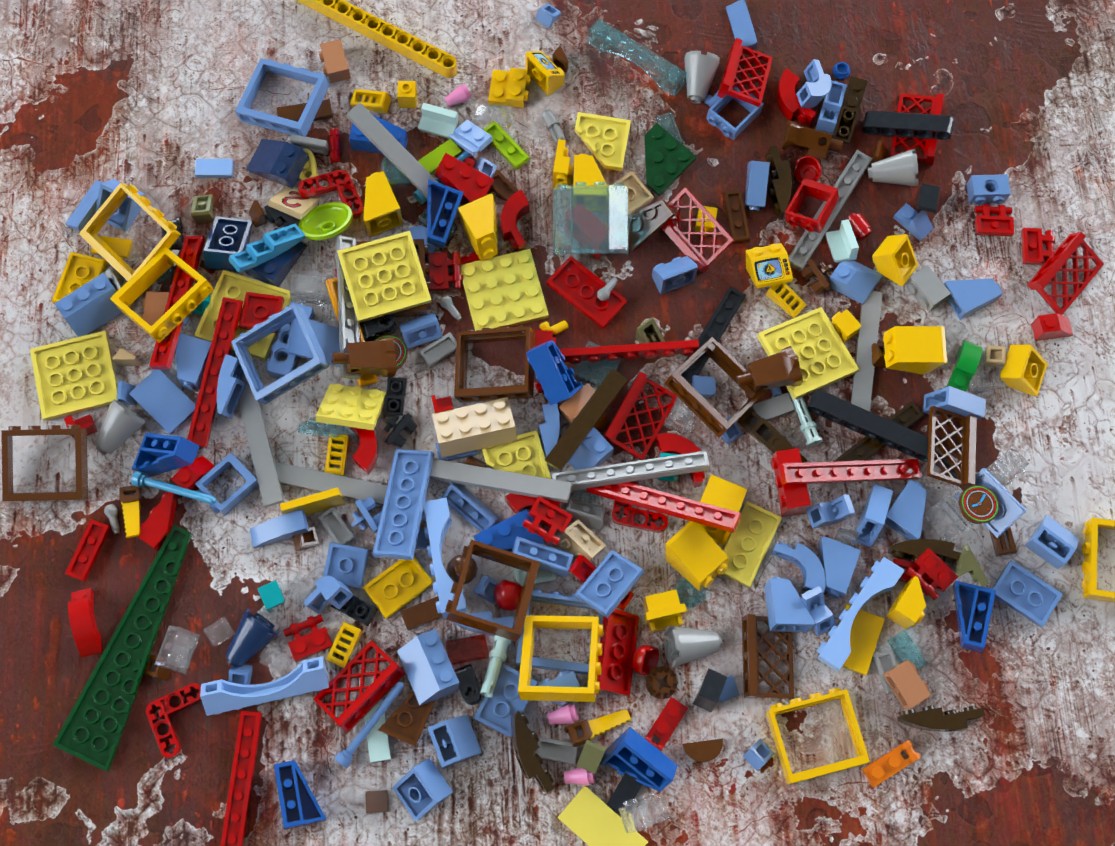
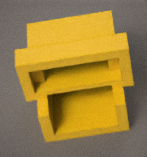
(663, 610)

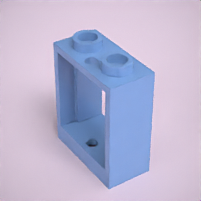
(726, 128)
(239, 495)

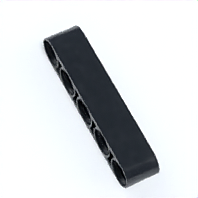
(908, 125)

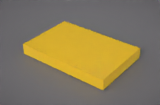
(77, 272)
(315, 503)
(398, 586)
(863, 640)

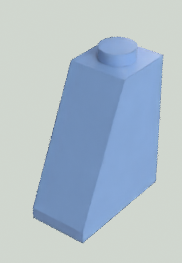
(756, 184)
(972, 295)
(191, 360)
(955, 401)
(908, 511)
(873, 515)
(838, 563)
(785, 607)

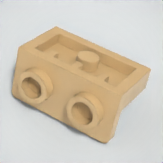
(581, 541)

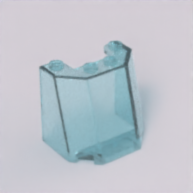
(590, 219)

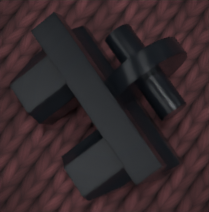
(394, 437)

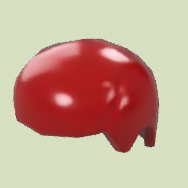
(807, 168)
(507, 594)
(645, 659)

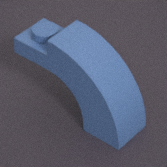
(816, 87)
(806, 560)

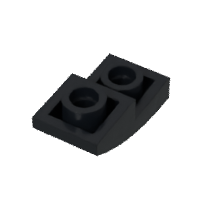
(278, 217)
(395, 396)
(358, 610)

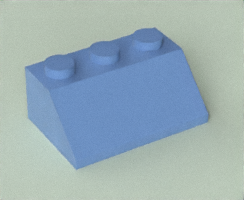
(89, 306)
(428, 667)

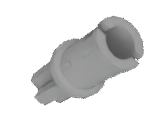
(553, 125)

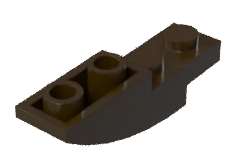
(849, 109)
(781, 181)
(765, 433)
(914, 548)
(934, 720)
(524, 744)

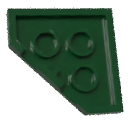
(664, 159)

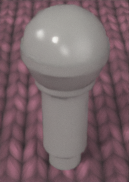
(604, 293)
(447, 303)
(111, 513)

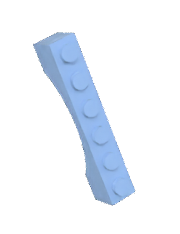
(438, 521)
(883, 580)
(226, 696)

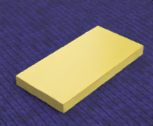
(750, 543)
(597, 822)

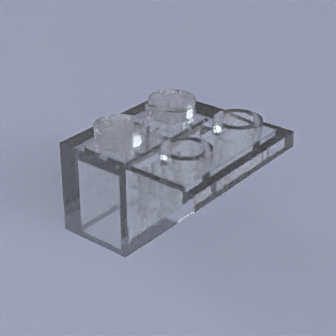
(947, 517)

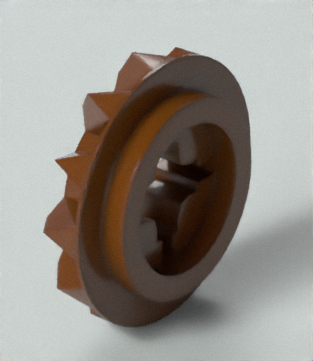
(653, 686)

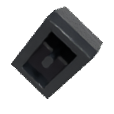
(927, 197)
(710, 690)

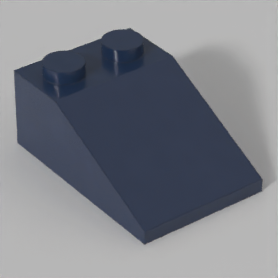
(278, 162)
(226, 238)
(276, 269)

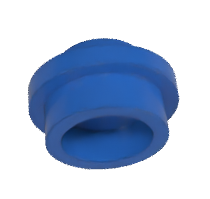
(841, 70)

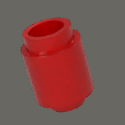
(859, 226)

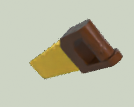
(131, 509)
(596, 726)

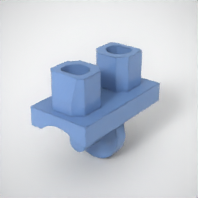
(365, 506)

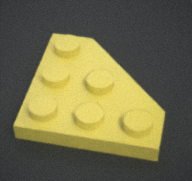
(605, 138)
(519, 456)

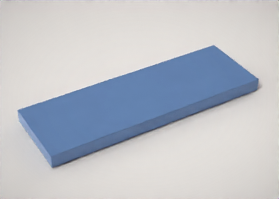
(403, 504)

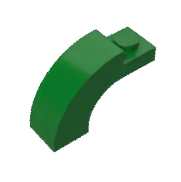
(966, 365)

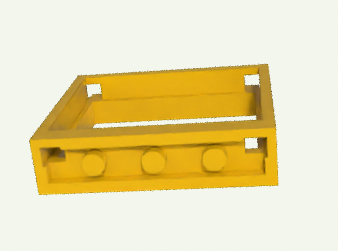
(103, 214)
(145, 278)
(1089, 565)
(550, 693)
(815, 699)

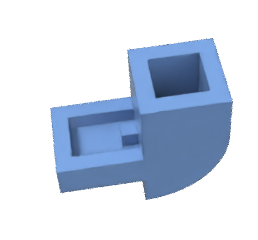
(830, 512)
(328, 592)
(820, 613)

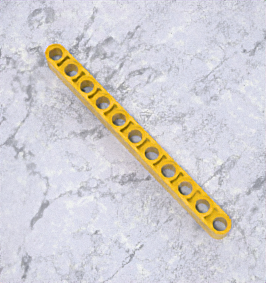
(335, 8)

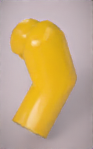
(557, 328)

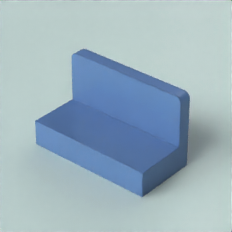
(420, 330)

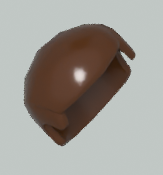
(453, 565)

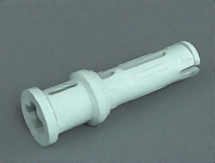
(808, 426)
(497, 656)

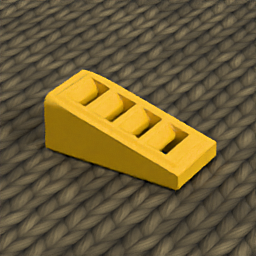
(381, 104)
(776, 298)
(345, 447)
(341, 634)

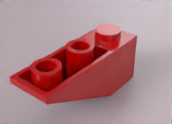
(159, 522)

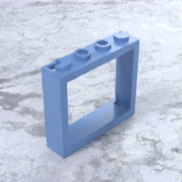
(277, 123)
(291, 379)
(551, 664)

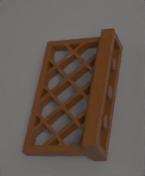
(964, 451)
(750, 660)

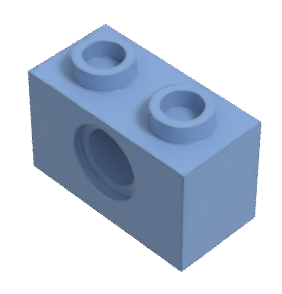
(996, 184)

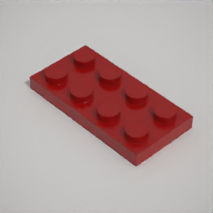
(580, 289)
(617, 652)

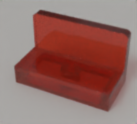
(467, 649)

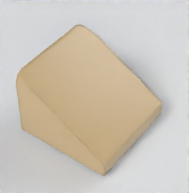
(995, 356)
(125, 358)

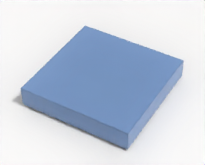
(346, 564)

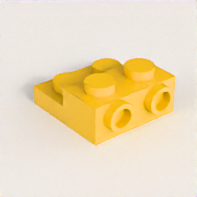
(509, 87)
(562, 169)

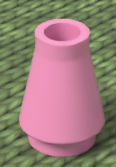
(459, 95)
(563, 715)
(579, 776)

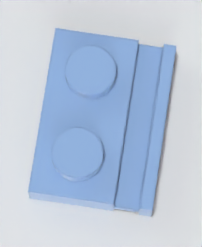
(471, 137)

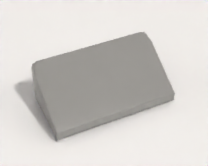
(588, 513)

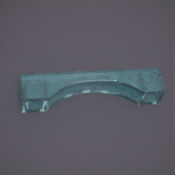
(659, 69)

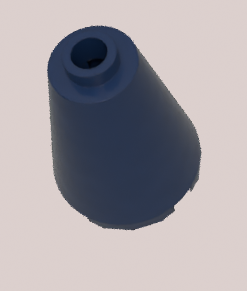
(250, 637)

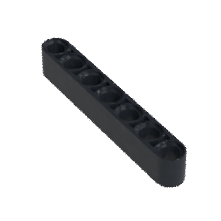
(869, 424)

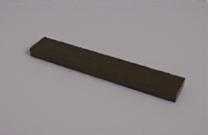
(586, 420)
(868, 447)

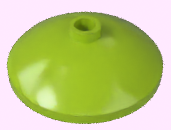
(326, 221)

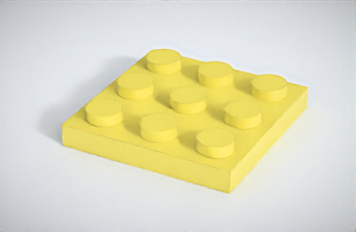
(351, 406)

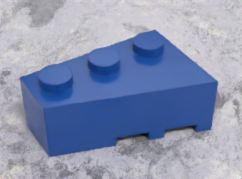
(360, 142)
(441, 212)
(552, 372)
(164, 453)
(505, 533)
(973, 614)
(640, 759)
(295, 797)

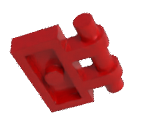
(994, 225)
(1033, 245)
(439, 271)
(549, 514)
(935, 569)
(311, 643)

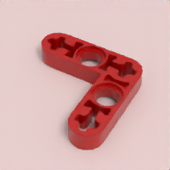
(339, 186)
(630, 513)
(166, 711)

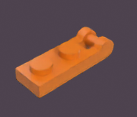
(890, 763)

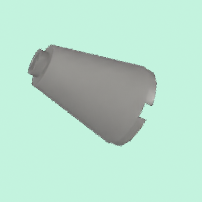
(699, 74)
(898, 169)
(117, 427)
(689, 644)

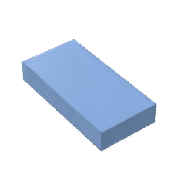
(214, 168)

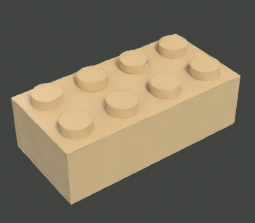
(474, 427)

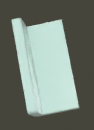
(438, 120)
(843, 243)

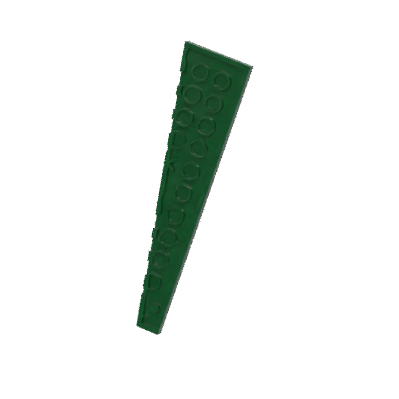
(107, 698)

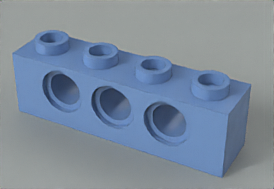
(280, 368)

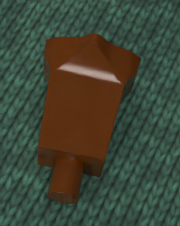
(808, 137)
(368, 358)
(773, 371)

